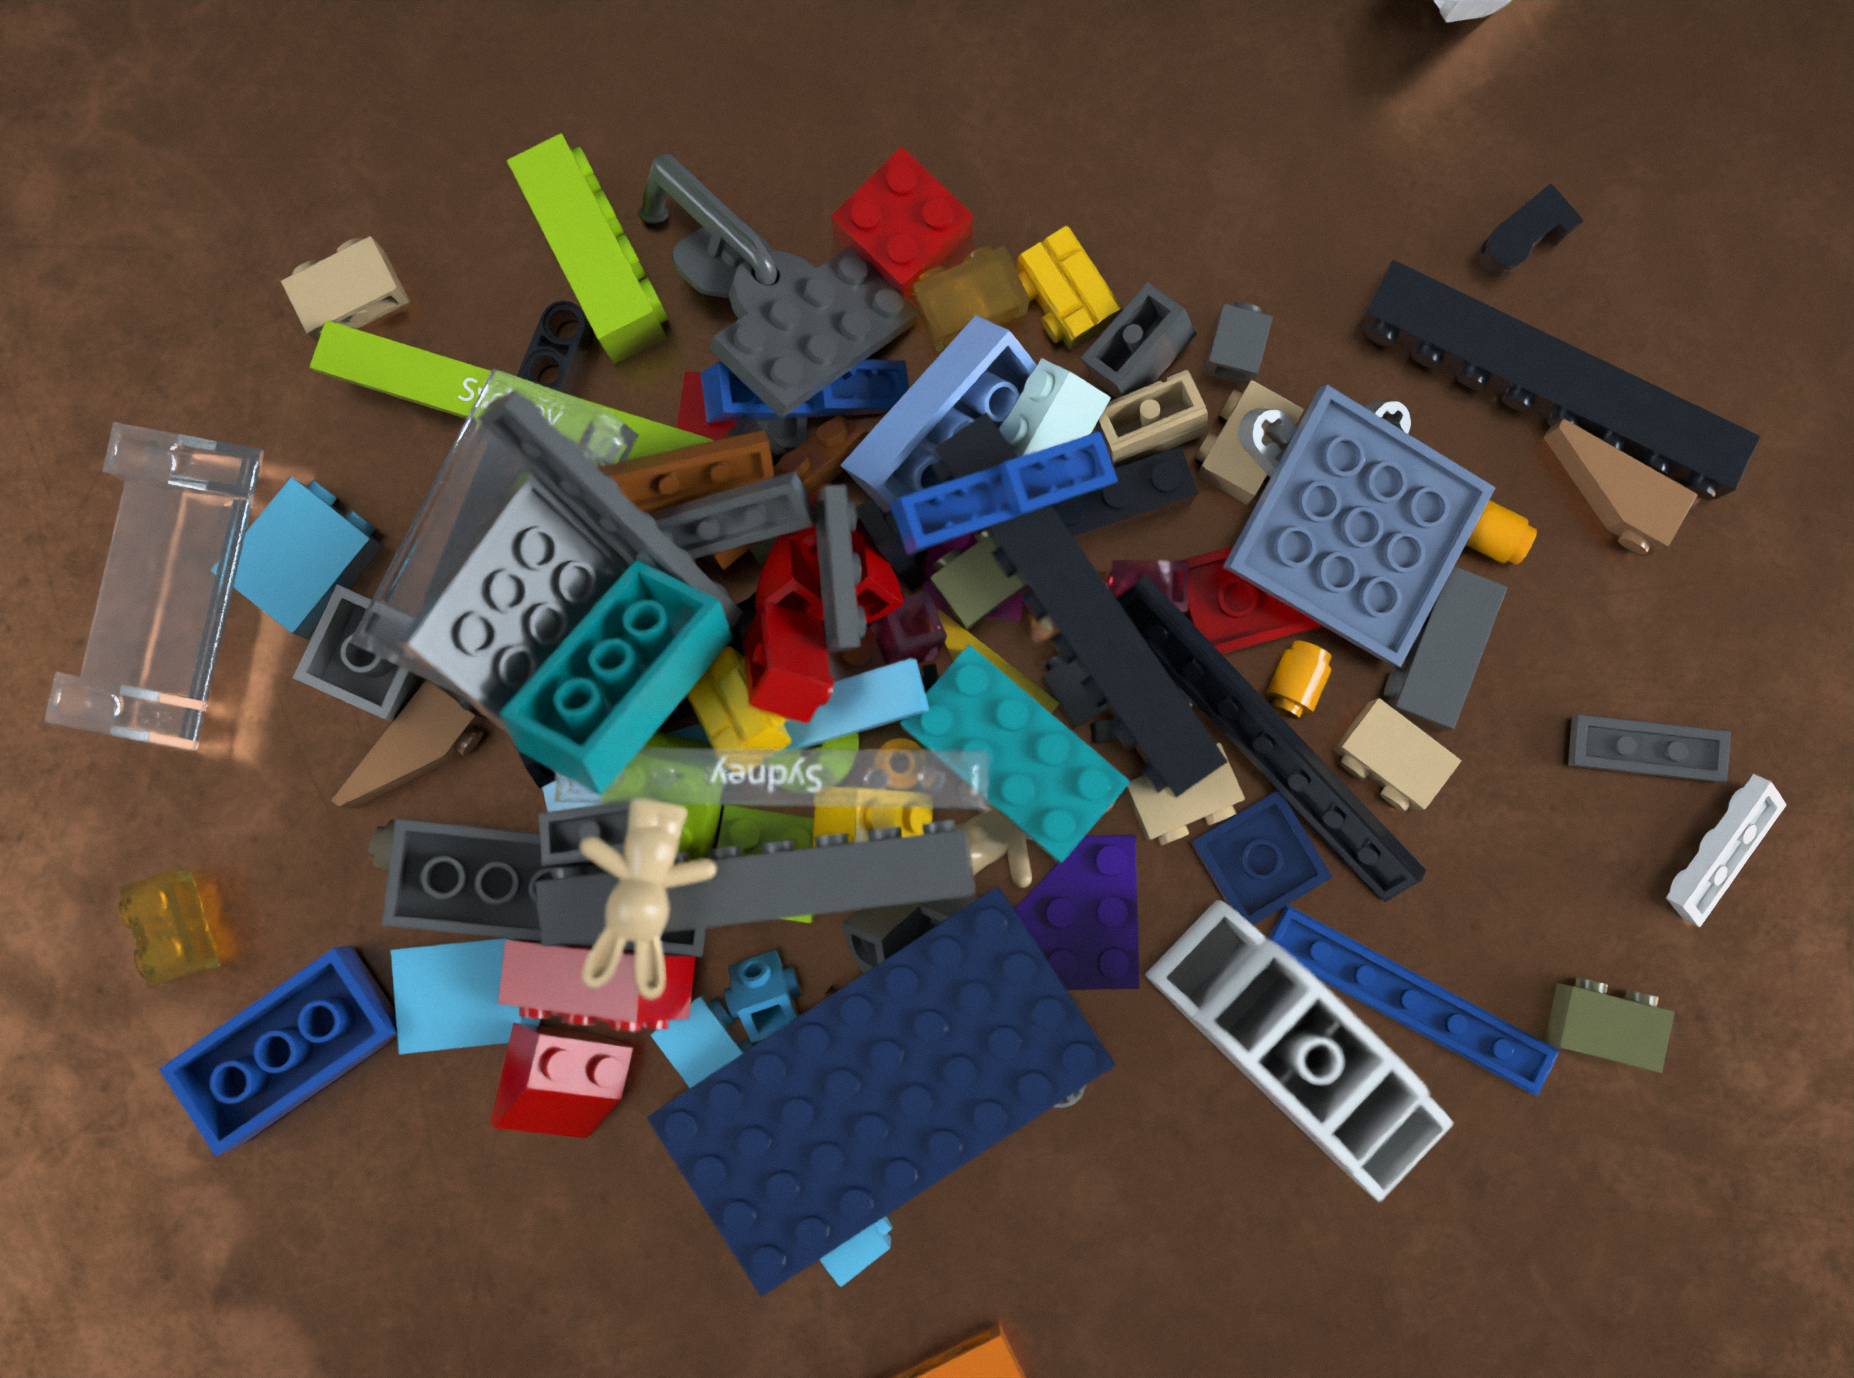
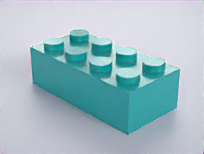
(617, 676)
(1036, 766)

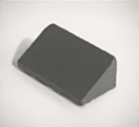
(565, 829)

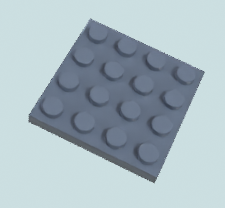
(1359, 526)

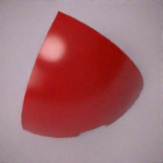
(794, 580)

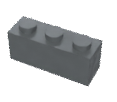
(1446, 652)

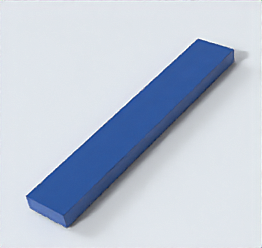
(1414, 1001)

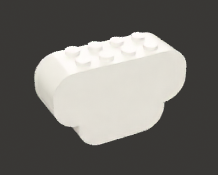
(1301, 1048)

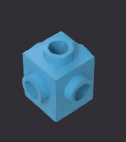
(760, 985)

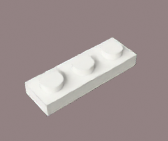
(1725, 850)

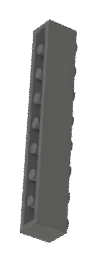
(778, 882)

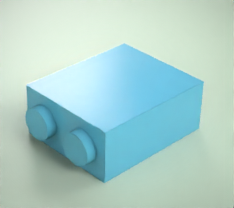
(300, 555)
(451, 996)

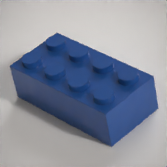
(282, 1049)

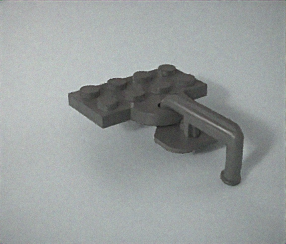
(795, 320)

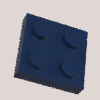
(1261, 858)

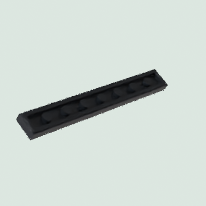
(1270, 742)

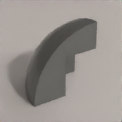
(883, 930)

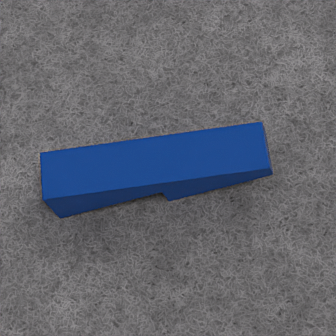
(865, 389)
(1003, 492)

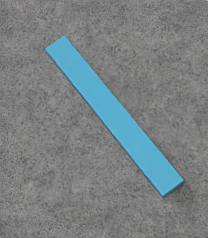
(853, 707)

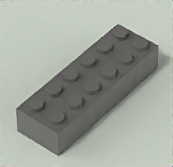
(480, 884)

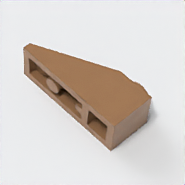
(1622, 491)
(420, 739)

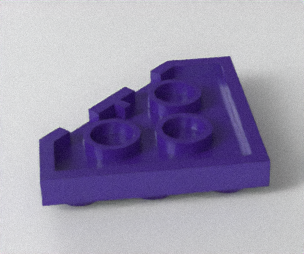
(1089, 915)

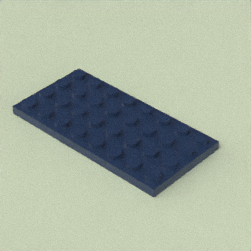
(880, 1090)

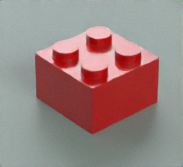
(902, 222)

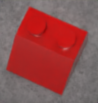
(559, 1081)

